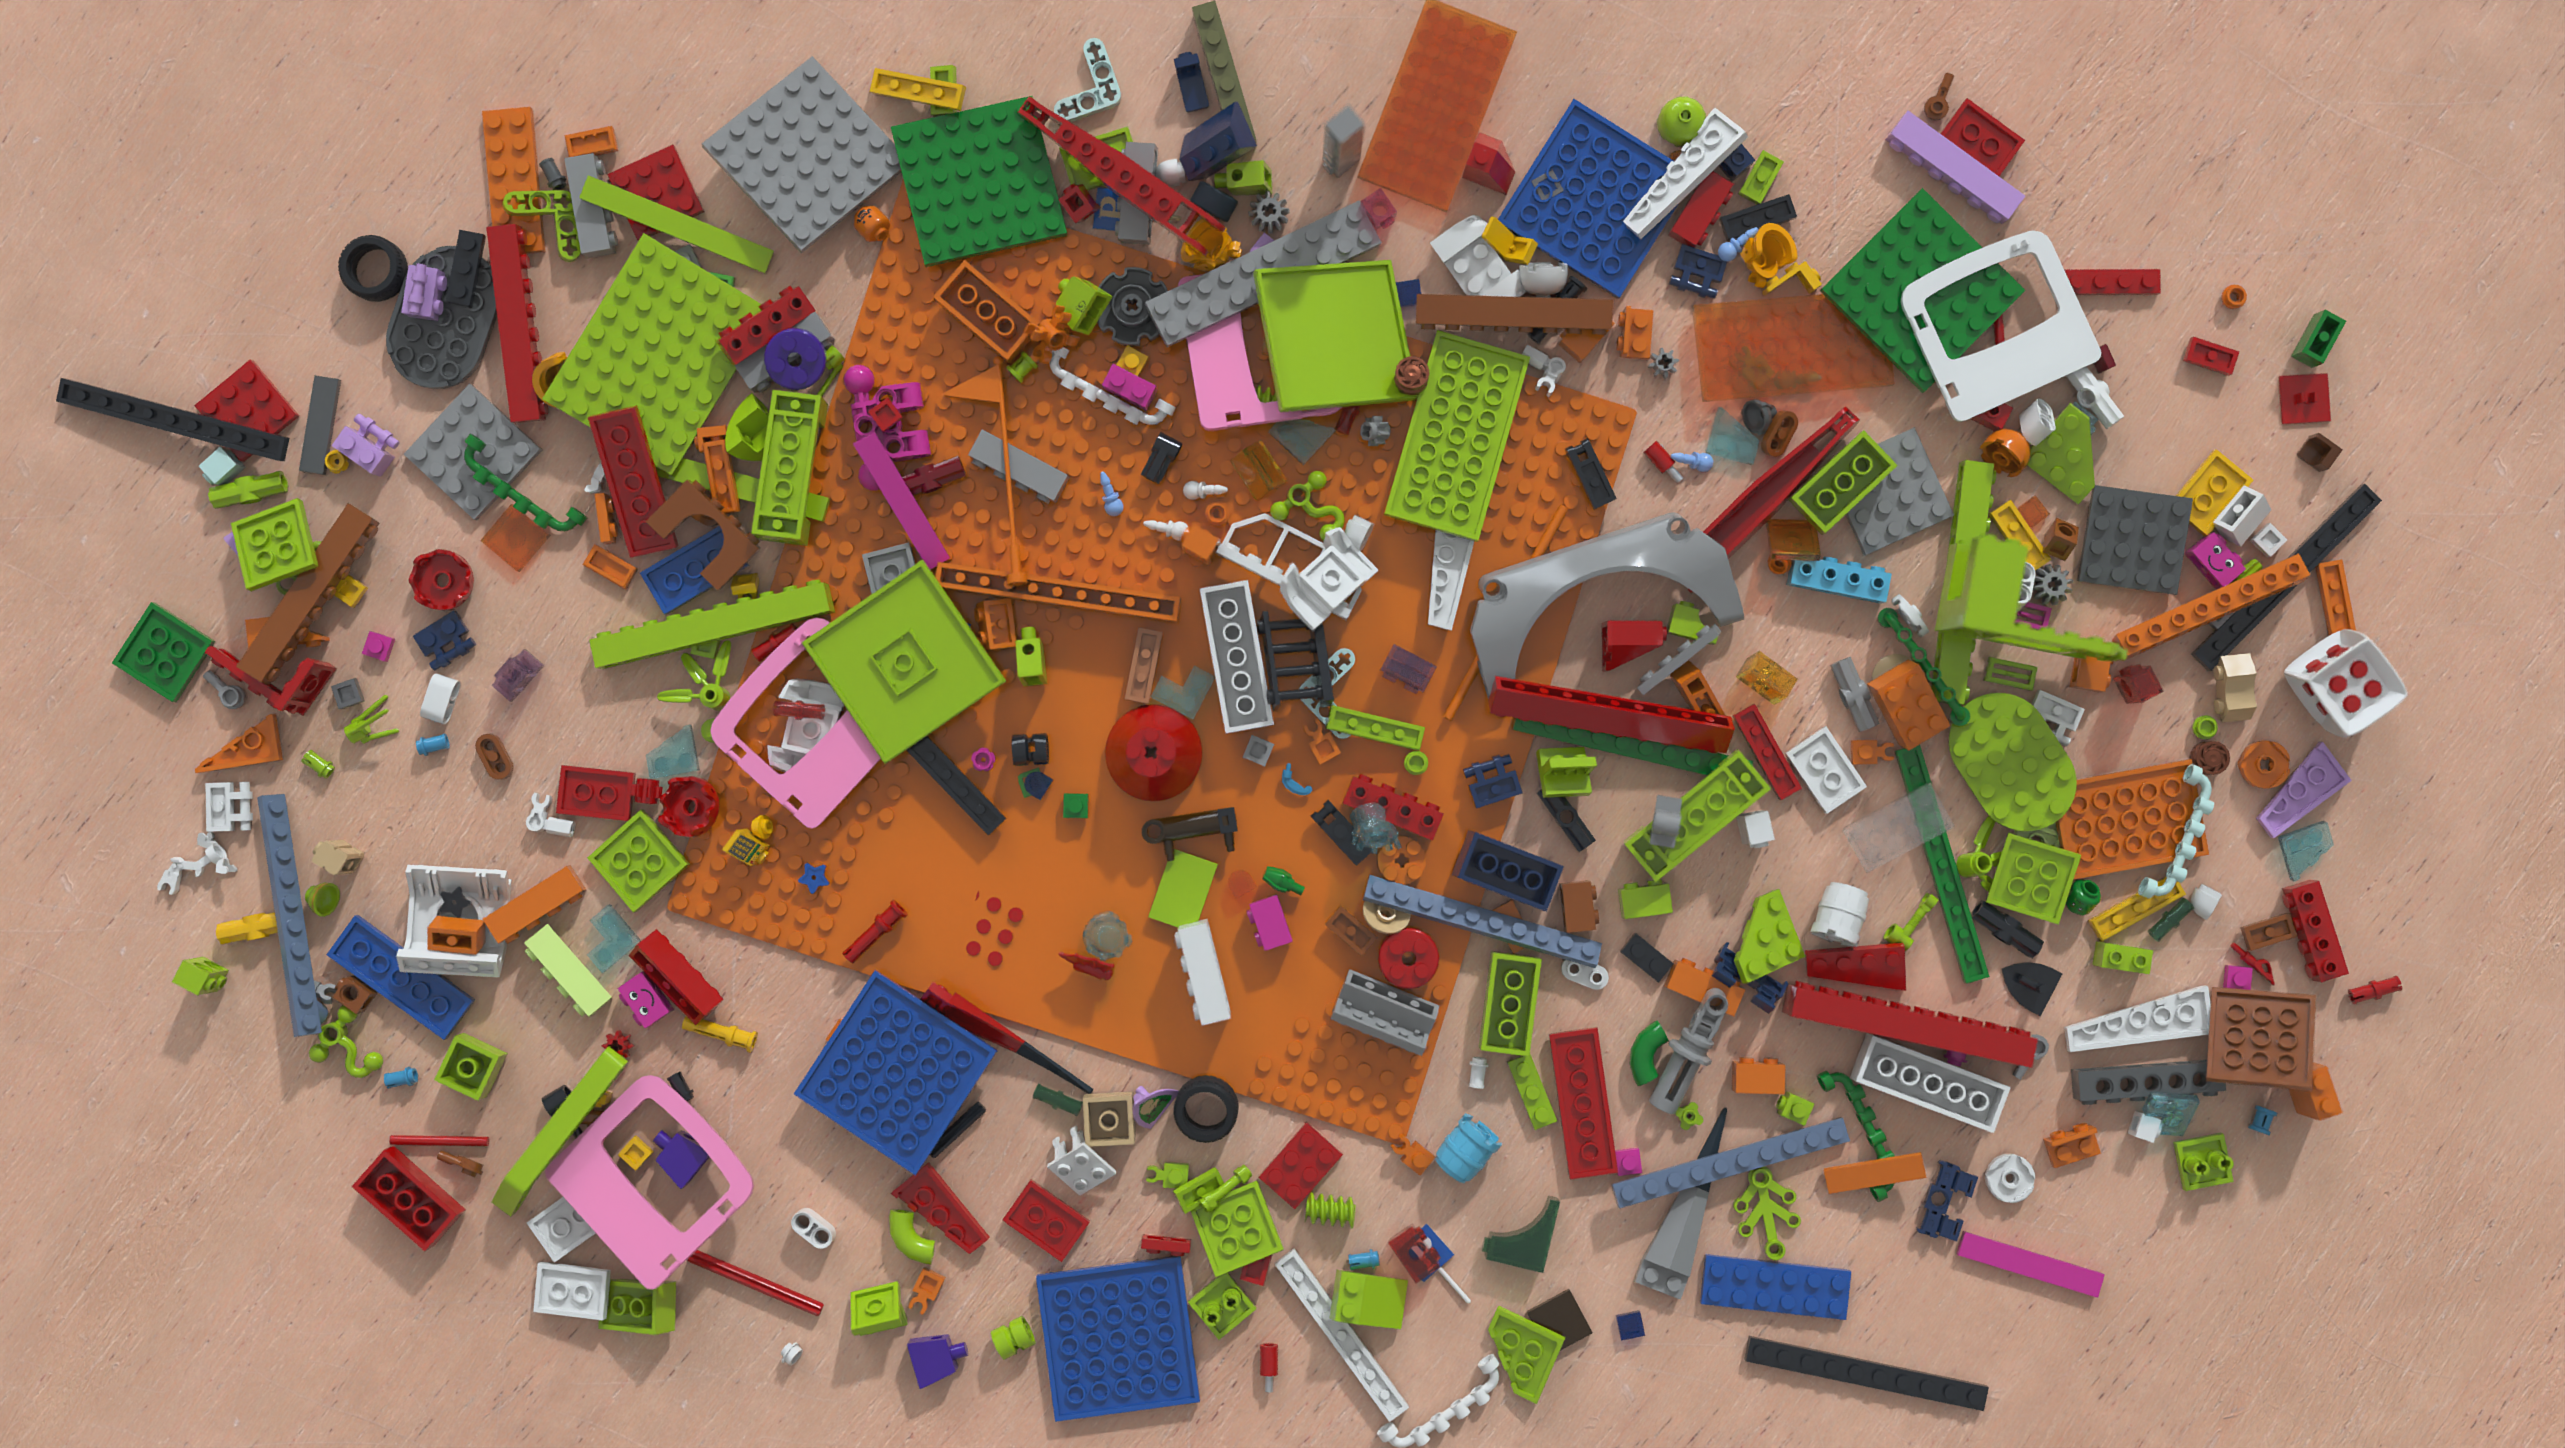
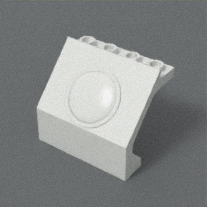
(486, 891)

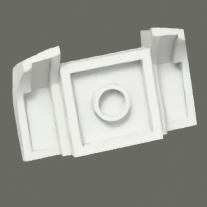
(1475, 262)
(1326, 580)
(804, 734)

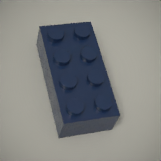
(1507, 870)

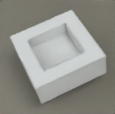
(2268, 540)

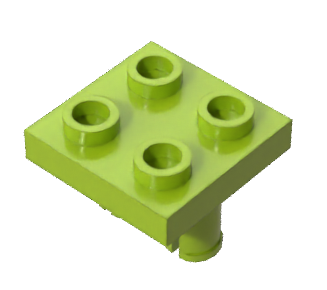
(2203, 1161)
(1222, 1305)

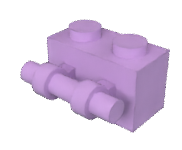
(424, 292)
(364, 451)

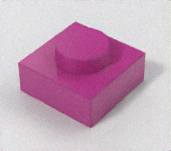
(378, 646)
(2237, 977)
(1628, 1161)

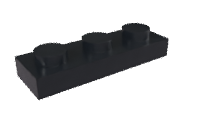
(1773, 211)
(465, 268)

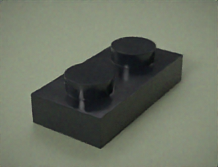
(1646, 957)

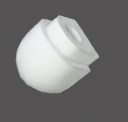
(1171, 172)
(1359, 531)
(2204, 900)

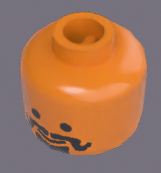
(871, 223)

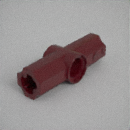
(932, 477)

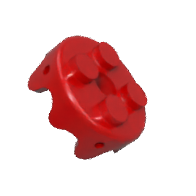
(425, 579)
(676, 806)
(1412, 975)

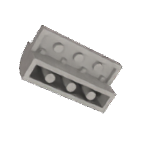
(1385, 1012)

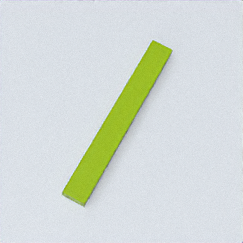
(676, 224)
(746, 486)

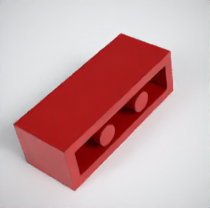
(1702, 210)

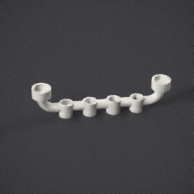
(1111, 403)
(1440, 1420)

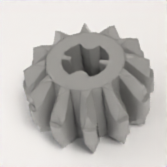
(1265, 204)
(2055, 593)

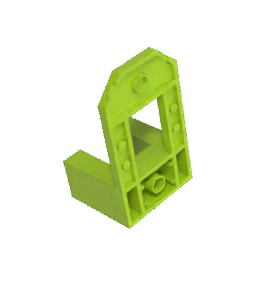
(1983, 599)

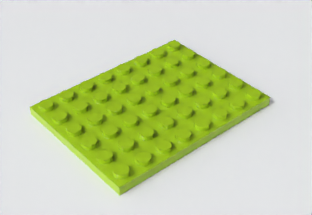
(654, 350)

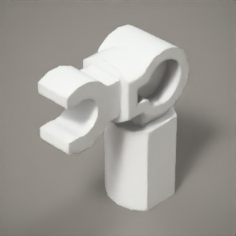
(1553, 368)
(538, 821)

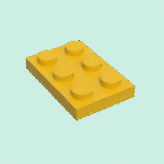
(2212, 490)

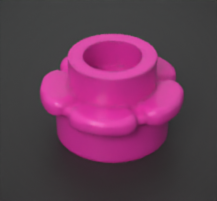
(978, 764)
(1955, 1058)

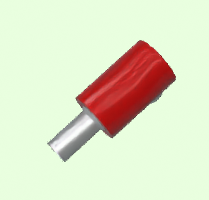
(1662, 460)
(1268, 1364)

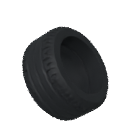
(355, 251)
(1199, 1132)

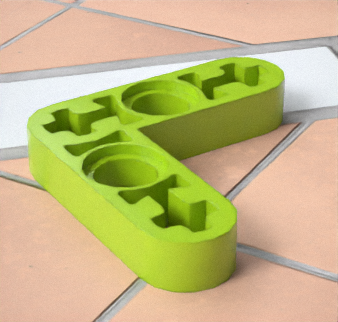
(559, 215)

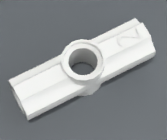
(2095, 395)

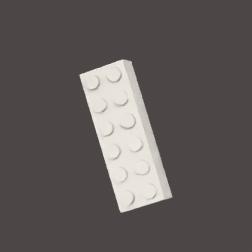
(1236, 656)
(1930, 1082)

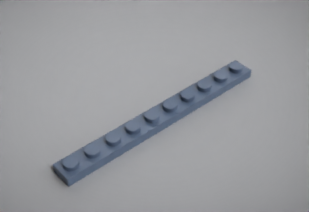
(289, 915)
(1482, 921)
(1730, 1162)

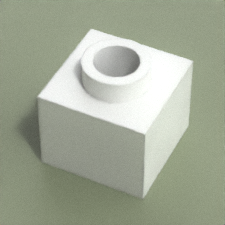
(2145, 1127)

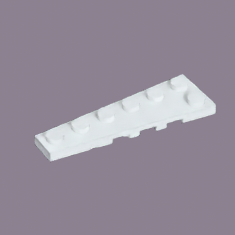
(1698, 159)
(1448, 576)
(2157, 1020)

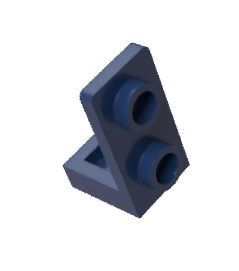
(1191, 82)

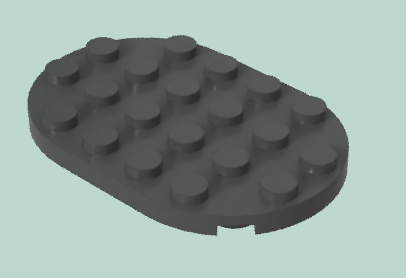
(447, 349)

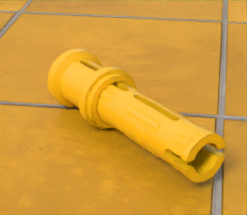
(730, 1035)

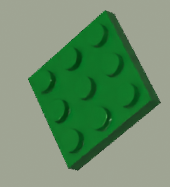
(163, 652)

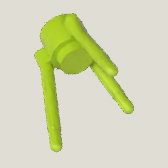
(834, 361)
(359, 728)

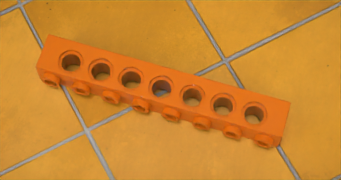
(2212, 606)

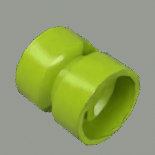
(1011, 1338)

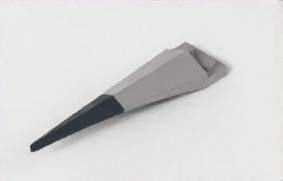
(1673, 1248)

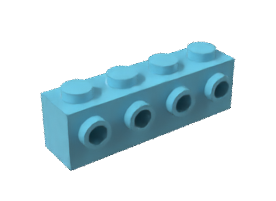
(1841, 579)

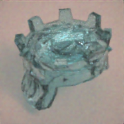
(1372, 829)
(1106, 936)

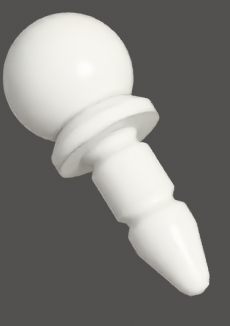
(1194, 490)
(1172, 529)

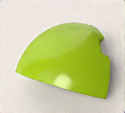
(748, 430)

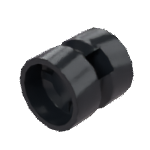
(1021, 749)

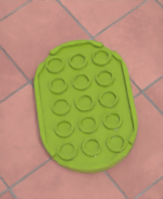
(2013, 762)

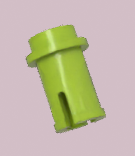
(318, 764)

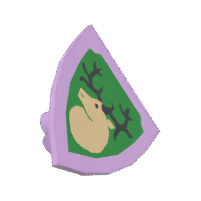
(1150, 1107)

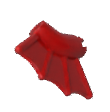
(1089, 966)

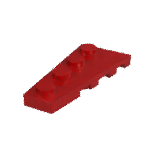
(1866, 965)
(941, 1207)

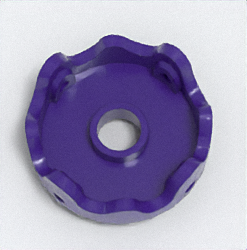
(812, 353)

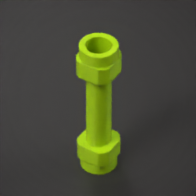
(1209, 1201)

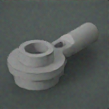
(230, 696)
(2041, 1051)

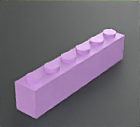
(1955, 168)

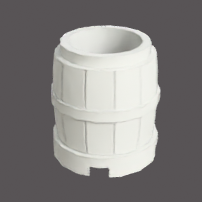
(1841, 914)

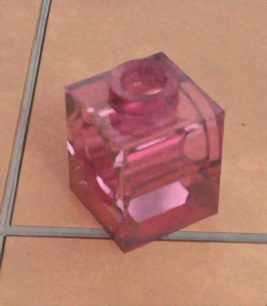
(1379, 198)

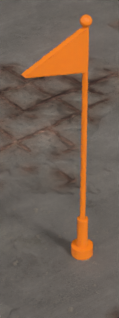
(989, 388)

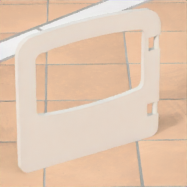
(2015, 365)

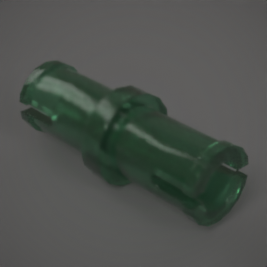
(2170, 919)
(1057, 1099)

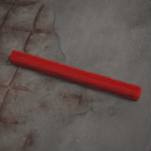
(756, 1282)

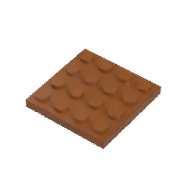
(2261, 1038)

